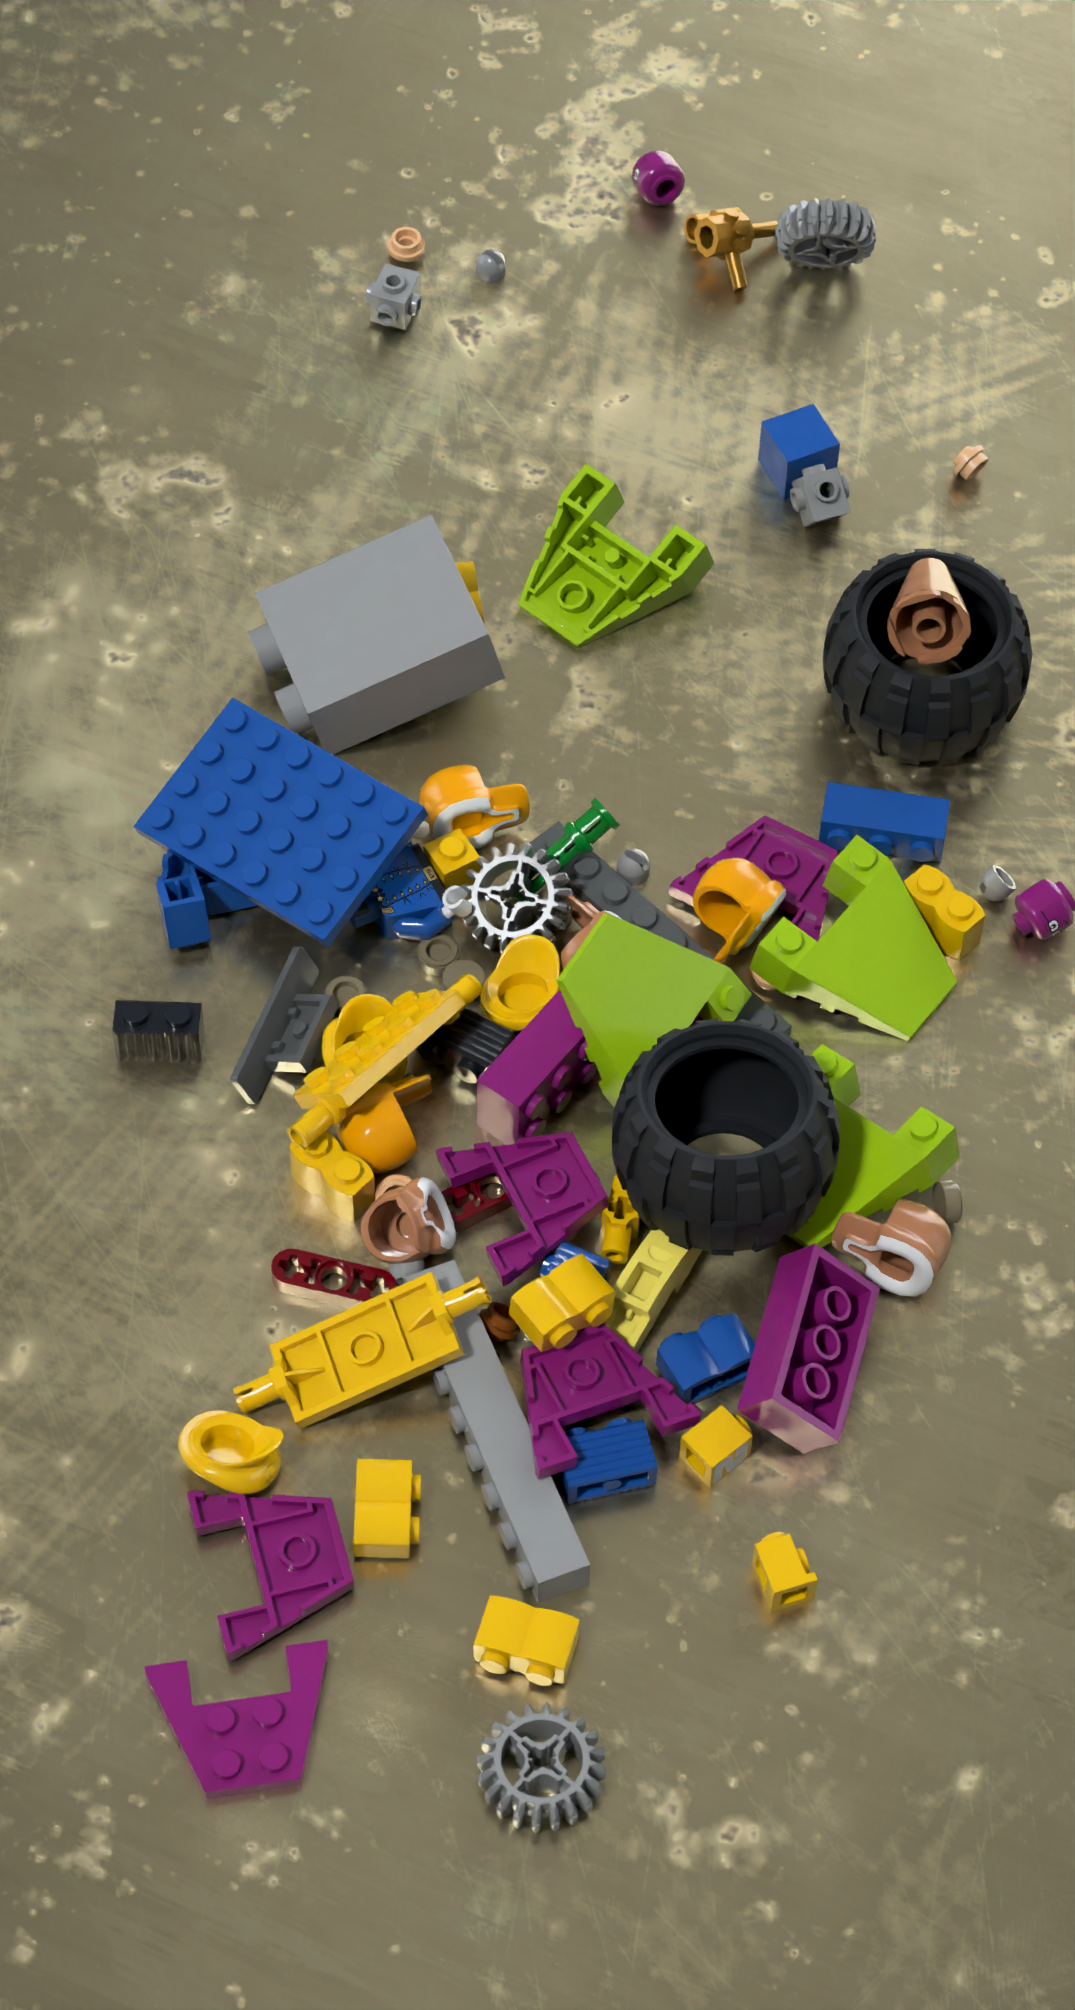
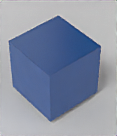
(795, 443)

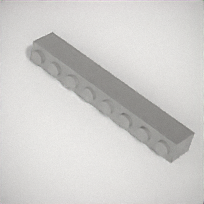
(502, 1451)

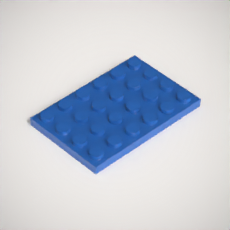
(281, 821)

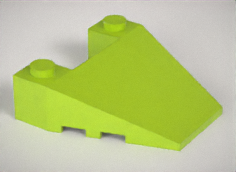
(595, 579)
(872, 959)
(637, 986)
(873, 1163)

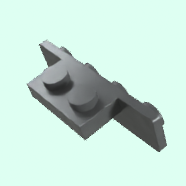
(287, 1028)

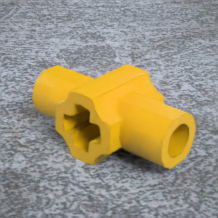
(617, 1231)

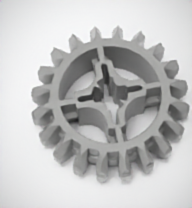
(825, 234)
(519, 879)
(517, 1741)

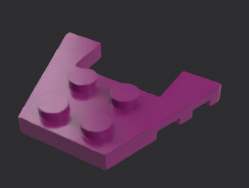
(785, 857)
(545, 1183)
(585, 1380)
(295, 1557)
(245, 1741)

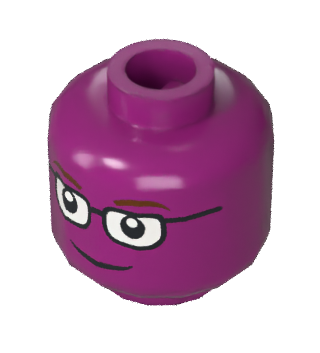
(658, 178)
(1044, 909)

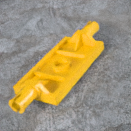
(375, 1053)
(365, 1349)

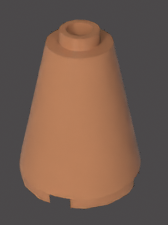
(929, 614)

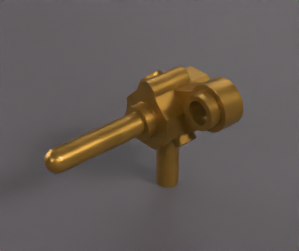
(725, 236)

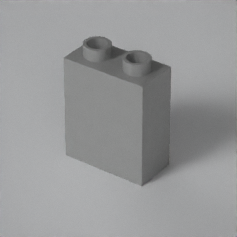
(374, 637)

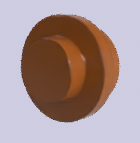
(499, 1323)

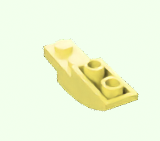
(646, 1286)

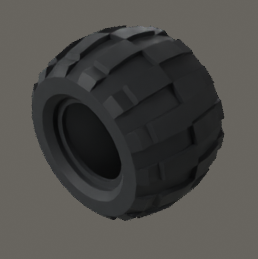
(918, 713)
(735, 1083)

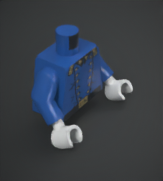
(410, 897)

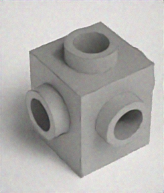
(394, 296)
(820, 495)

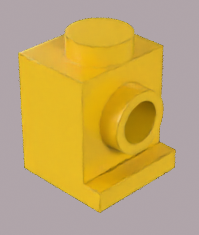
(783, 1572)

